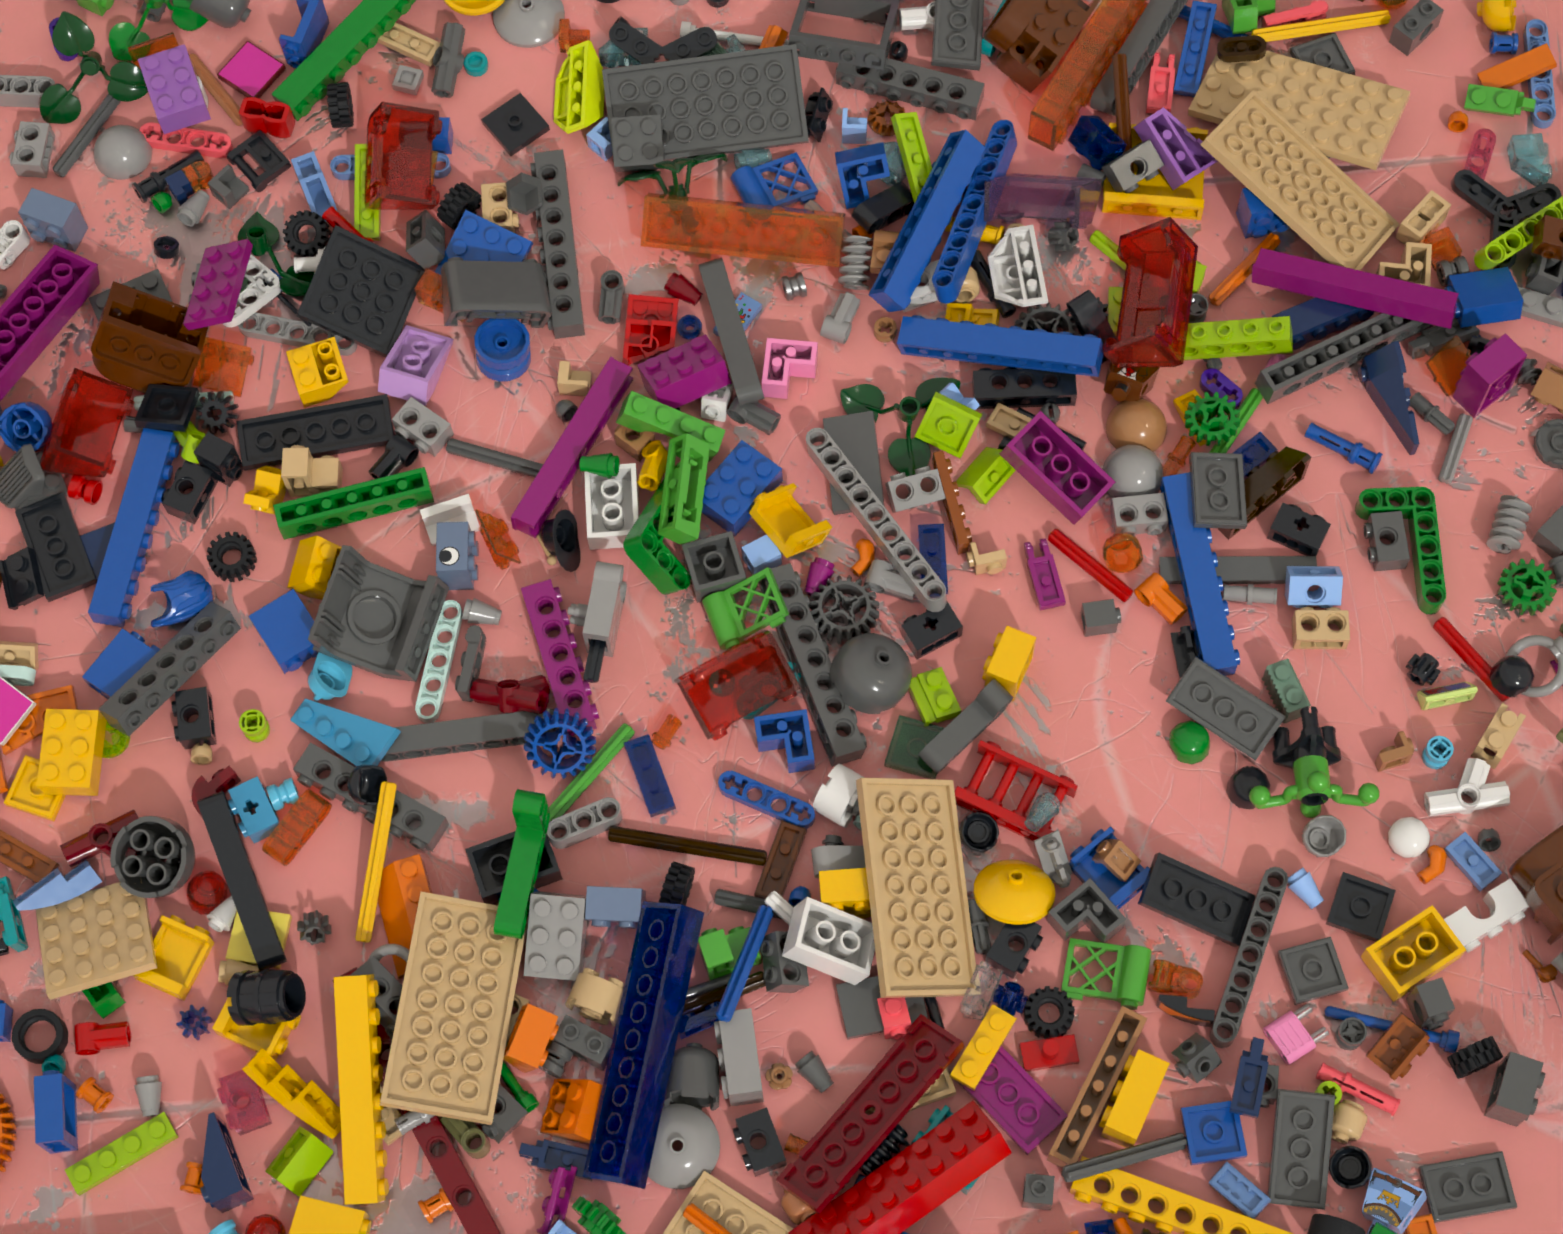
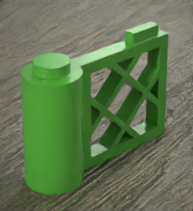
(729, 622)
(1129, 974)

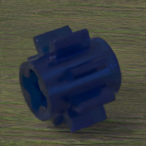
(1010, 998)
(200, 1026)

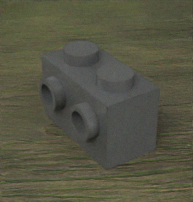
(1544, 274)

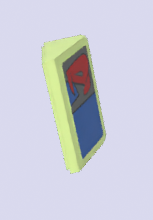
(1446, 695)

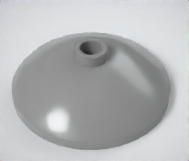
(529, 25)
(699, 1150)

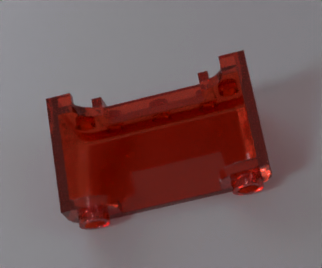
(400, 158)
(86, 426)
(737, 683)

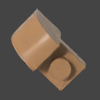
(882, 245)

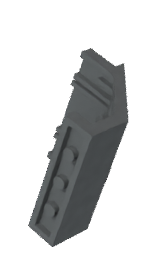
(377, 617)

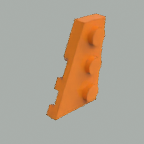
(34, 723)

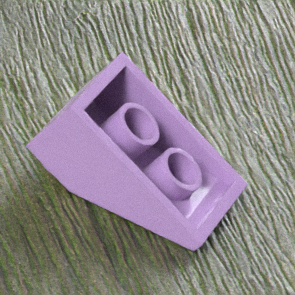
(414, 365)

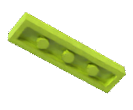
(912, 150)
(365, 220)
(121, 1153)

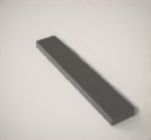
(1242, 568)

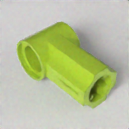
(189, 441)

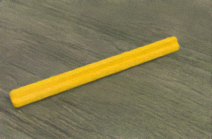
(1323, 25)
(375, 862)

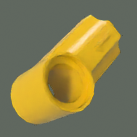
(654, 465)

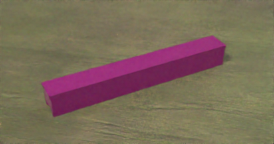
(1355, 288)
(574, 442)

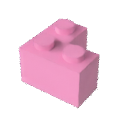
(787, 359)

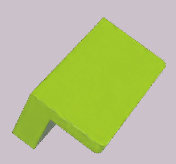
(986, 474)
(299, 1161)

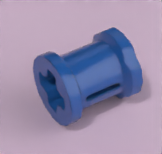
(1503, 43)

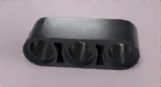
(884, 208)
(1090, 317)

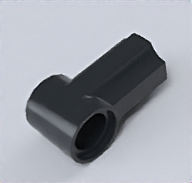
(397, 455)

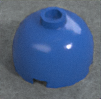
(25, 424)

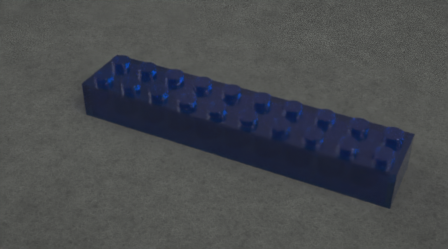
(643, 1044)

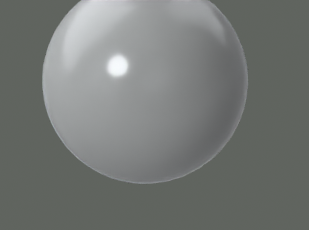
(122, 152)
(1134, 471)

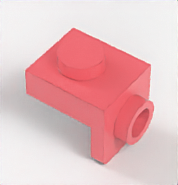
(894, 1017)

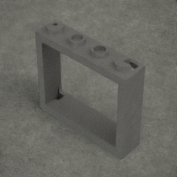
(845, 50)

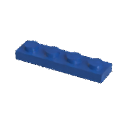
(1195, 48)

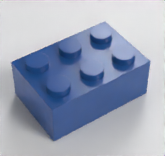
(736, 484)

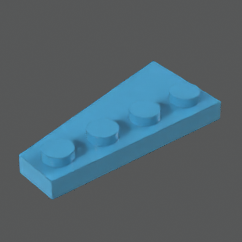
(347, 734)

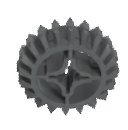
(1047, 319)
(861, 598)

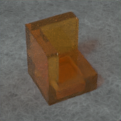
(570, 37)
(1443, 246)

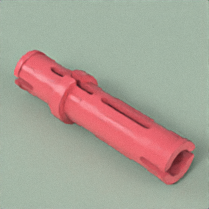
(1358, 1089)

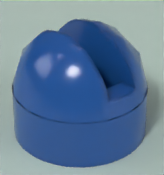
(798, 894)

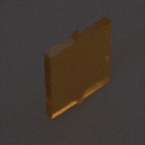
(1448, 364)

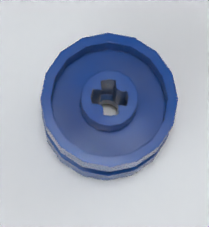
(502, 349)

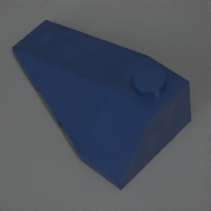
(1383, 382)

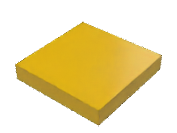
(27, 797)

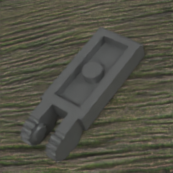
(471, 662)

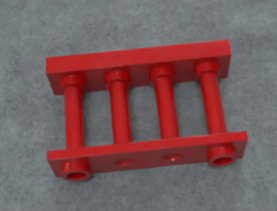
(1011, 820)

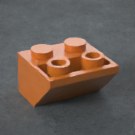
(530, 1037)
(572, 1109)

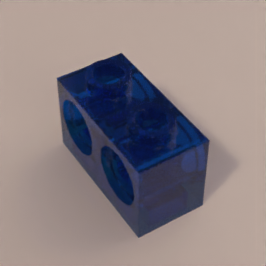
(1096, 141)

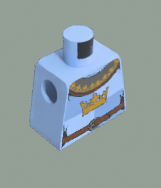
(1391, 1201)

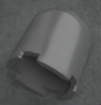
(222, 12)
(693, 1078)

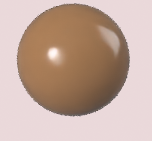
(1136, 424)

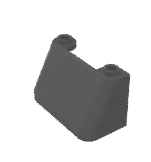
(494, 291)

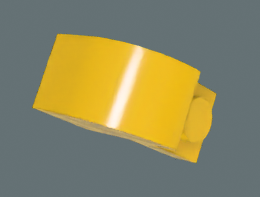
(267, 490)

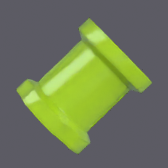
(1329, 1086)

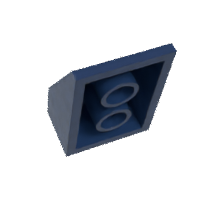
(221, 1169)

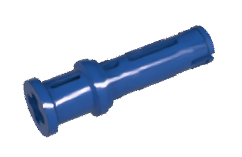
(1357, 450)

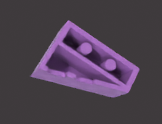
(1177, 148)

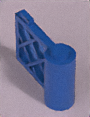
(755, 189)

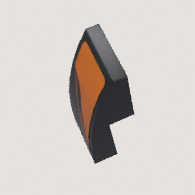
(1177, 1007)

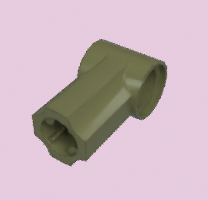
(464, 1133)

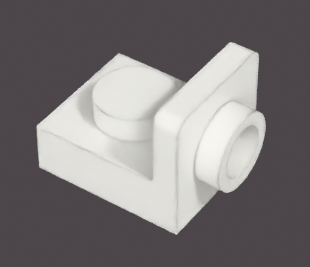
(715, 404)

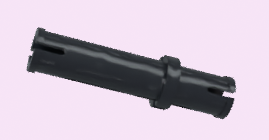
(983, 272)

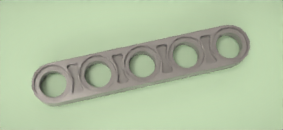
(283, 336)

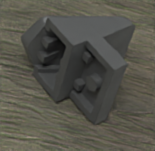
(25, 482)

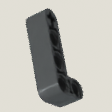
(966, 726)

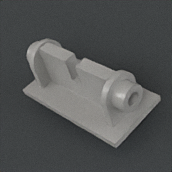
(1054, 858)

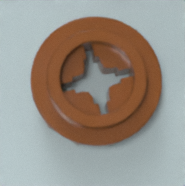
(877, 120)

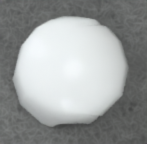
(1408, 837)

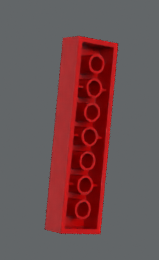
(915, 1178)

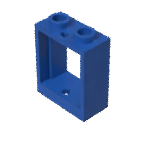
(55, 1112)

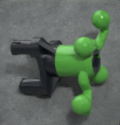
(1310, 761)

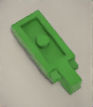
(1497, 101)

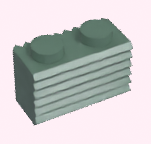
(1285, 689)

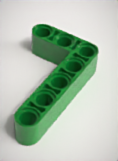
(1418, 537)
(649, 552)
(532, 823)

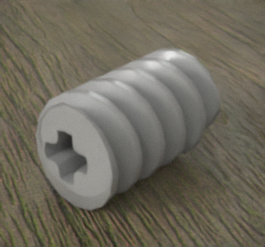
(854, 262)
(1508, 524)

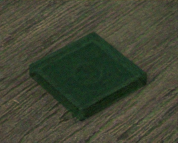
(907, 742)

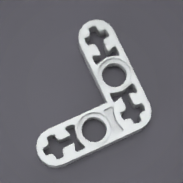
(255, 289)

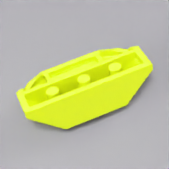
(579, 89)

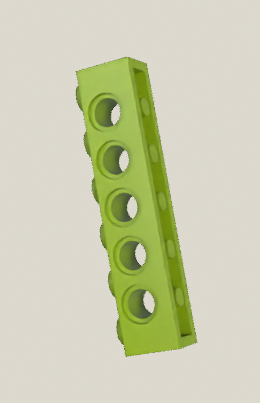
(1239, 338)

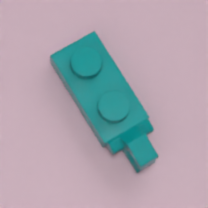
(14, 932)

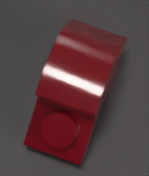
(221, 781)

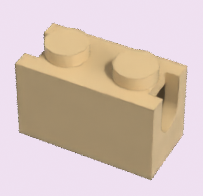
(1498, 735)

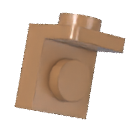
(1393, 757)
(1116, 858)

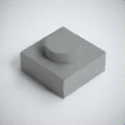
(408, 80)

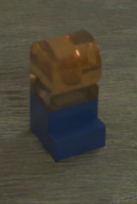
(189, 180)

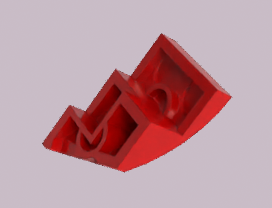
(649, 327)

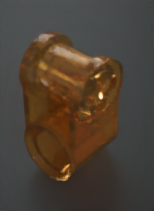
(1173, 979)

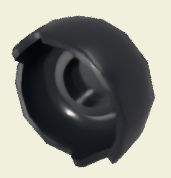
(1512, 675)
(365, 784)
(1241, 784)
(978, 832)
(1350, 1167)

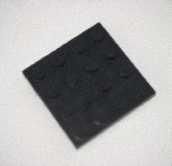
(361, 292)

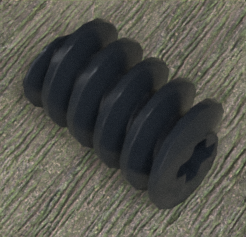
(885, 1149)

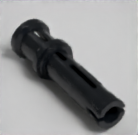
(156, 181)

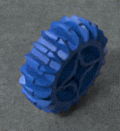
(570, 745)

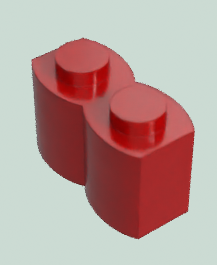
(268, 117)

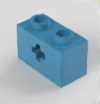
(251, 795)

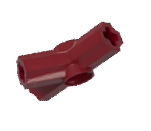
(513, 695)
(86, 845)

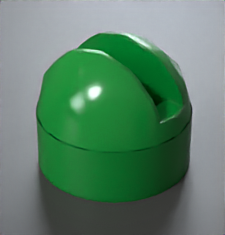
(162, 202)

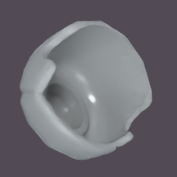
(1324, 836)

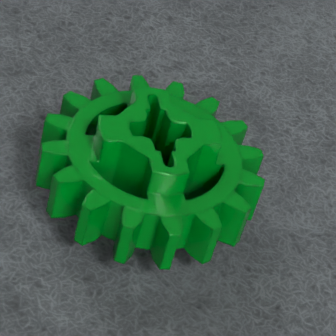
(1207, 410)
(1515, 587)
(597, 1217)

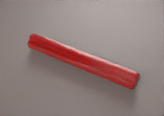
(1090, 565)
(1467, 653)

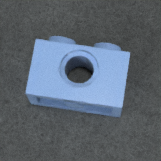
(1302, 577)

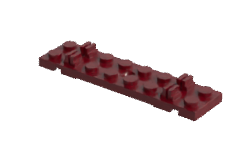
(850, 1133)

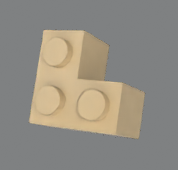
(1414, 265)
(309, 475)

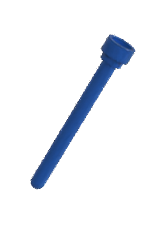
(1446, 1040)

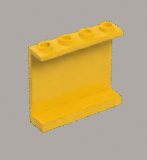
(1156, 195)

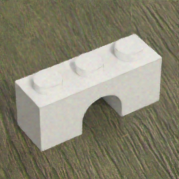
(1505, 906)

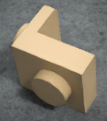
(986, 563)

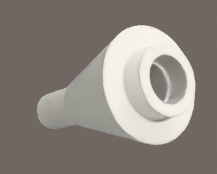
(222, 916)

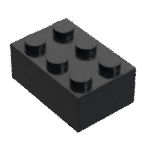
(490, 865)

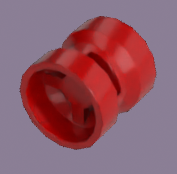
(85, 489)

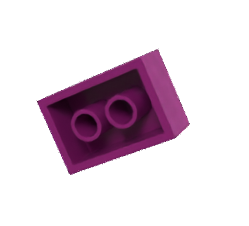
(684, 373)
(1489, 374)

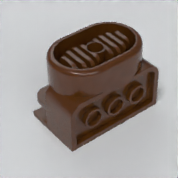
(1035, 36)
(145, 340)
(1541, 877)

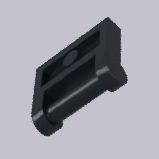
(264, 154)

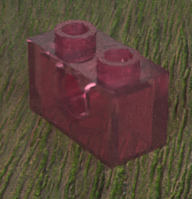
(254, 1114)

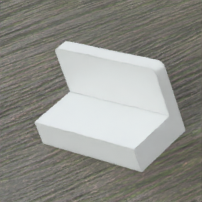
(453, 510)

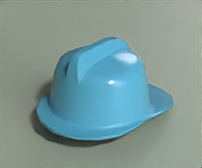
(329, 677)

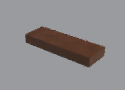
(781, 860)

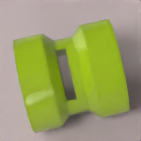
(258, 730)

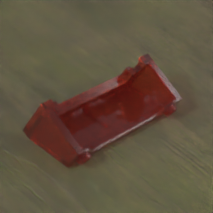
(1154, 297)

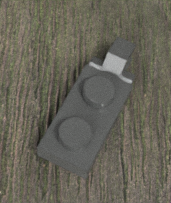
(1436, 337)

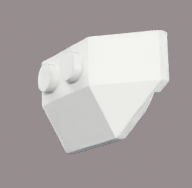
(1017, 268)

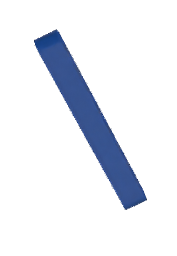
(970, 218)

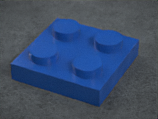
(1213, 1133)

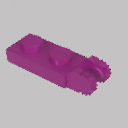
(1044, 576)

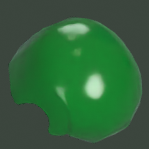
(1189, 742)

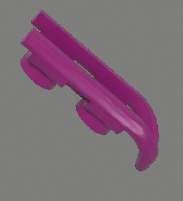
(554, 1204)

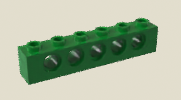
(353, 503)

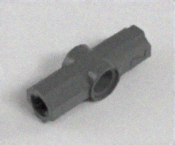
(448, 60)

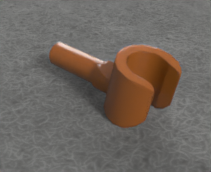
(1546, 973)

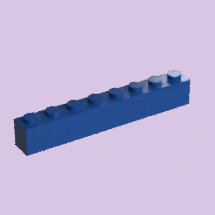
(927, 221)
(1001, 345)
(133, 528)
(1199, 578)

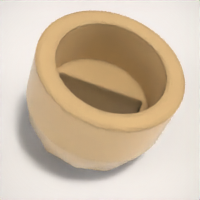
(201, 754)

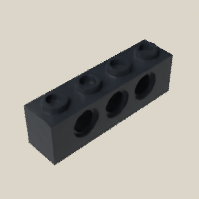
(1013, 396)

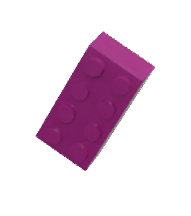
(1057, 467)

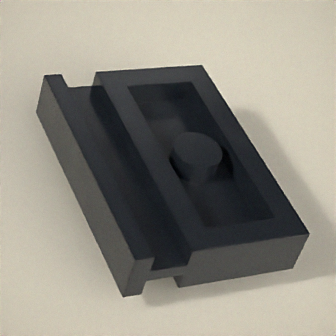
(21, 578)

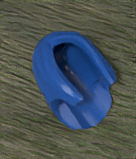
(185, 598)

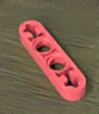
(185, 143)

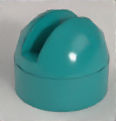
(54, 1062)

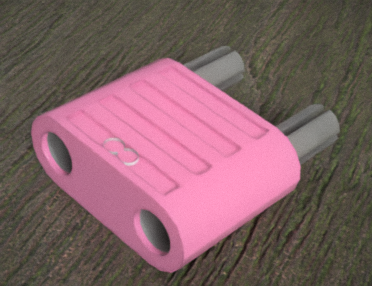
(1291, 1037)

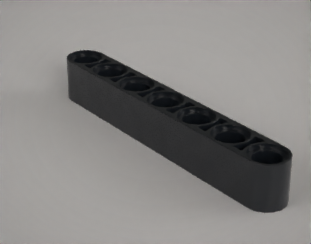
(241, 881)

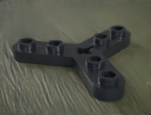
(647, 51)
(1491, 202)

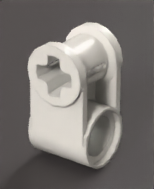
(12, 247)

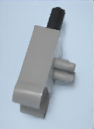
(600, 616)

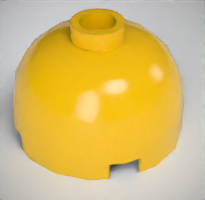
(1498, 14)

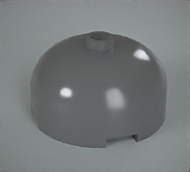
(871, 673)
(156, 840)

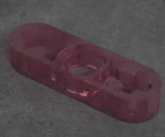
(1485, 154)

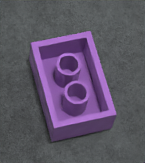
(174, 89)

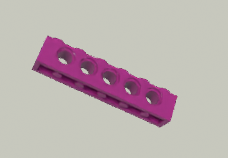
(536, 598)

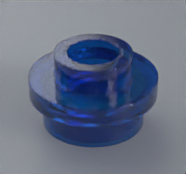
(689, 320)

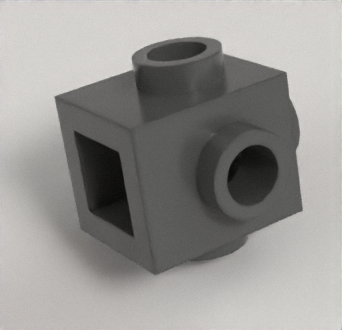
(1196, 1058)

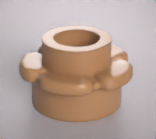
(784, 1082)

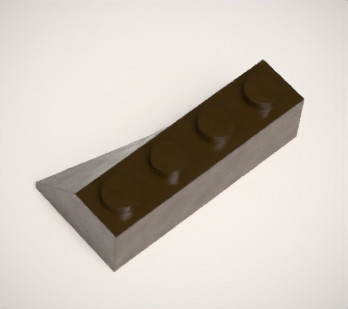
(1271, 482)

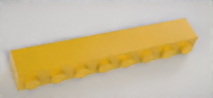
(360, 1089)

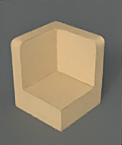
(573, 382)

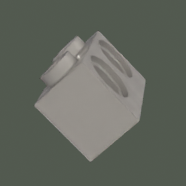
(37, 150)
(426, 423)
(916, 496)
(1137, 508)

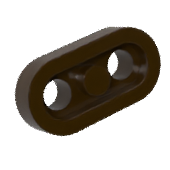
(1241, 49)

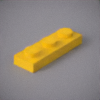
(983, 1047)

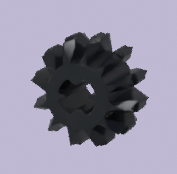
(219, 421)

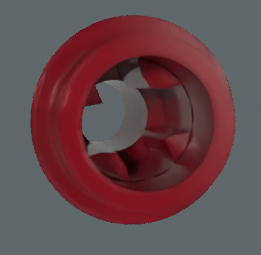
(682, 289)

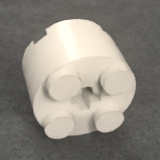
(839, 796)

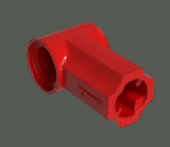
(92, 1037)

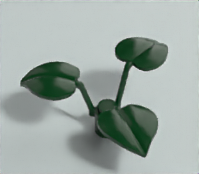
(74, 37)
(675, 166)
(262, 236)
(907, 453)

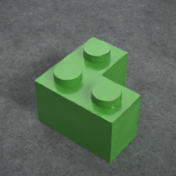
(1244, 14)
(722, 951)

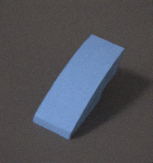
(313, 183)
(58, 888)

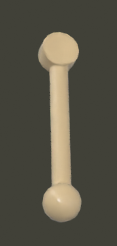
(551, 560)

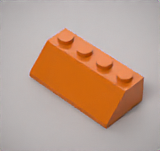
(399, 901)

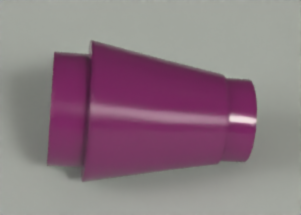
(818, 574)

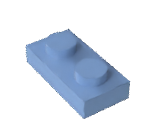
(1472, 861)

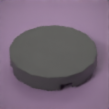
(1549, 443)

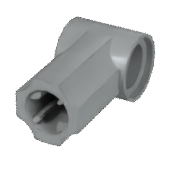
(839, 323)
(884, 578)

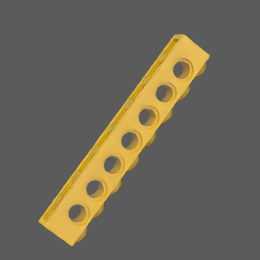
(1171, 1201)

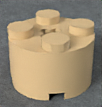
(596, 997)

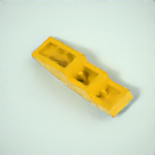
(290, 1090)

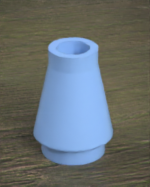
(1305, 888)

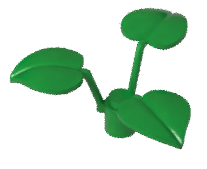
(126, 35)

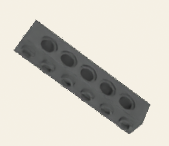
(923, 81)
(169, 668)
(317, 760)

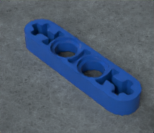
(768, 796)

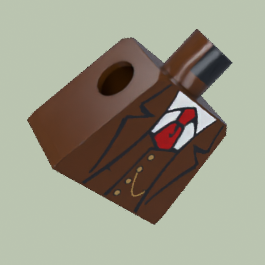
(1129, 382)

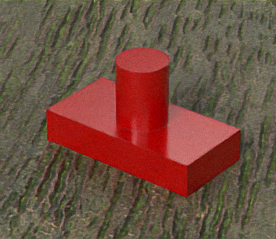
(1049, 1053)

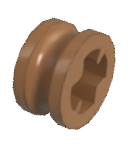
(884, 336)

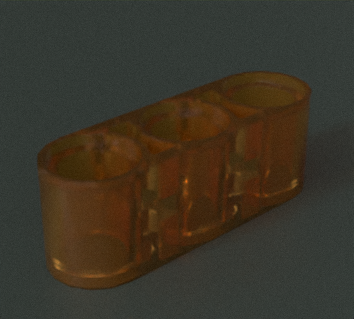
(296, 827)

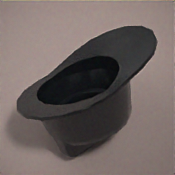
(561, 539)

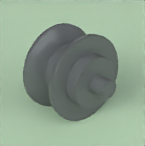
(1528, 372)

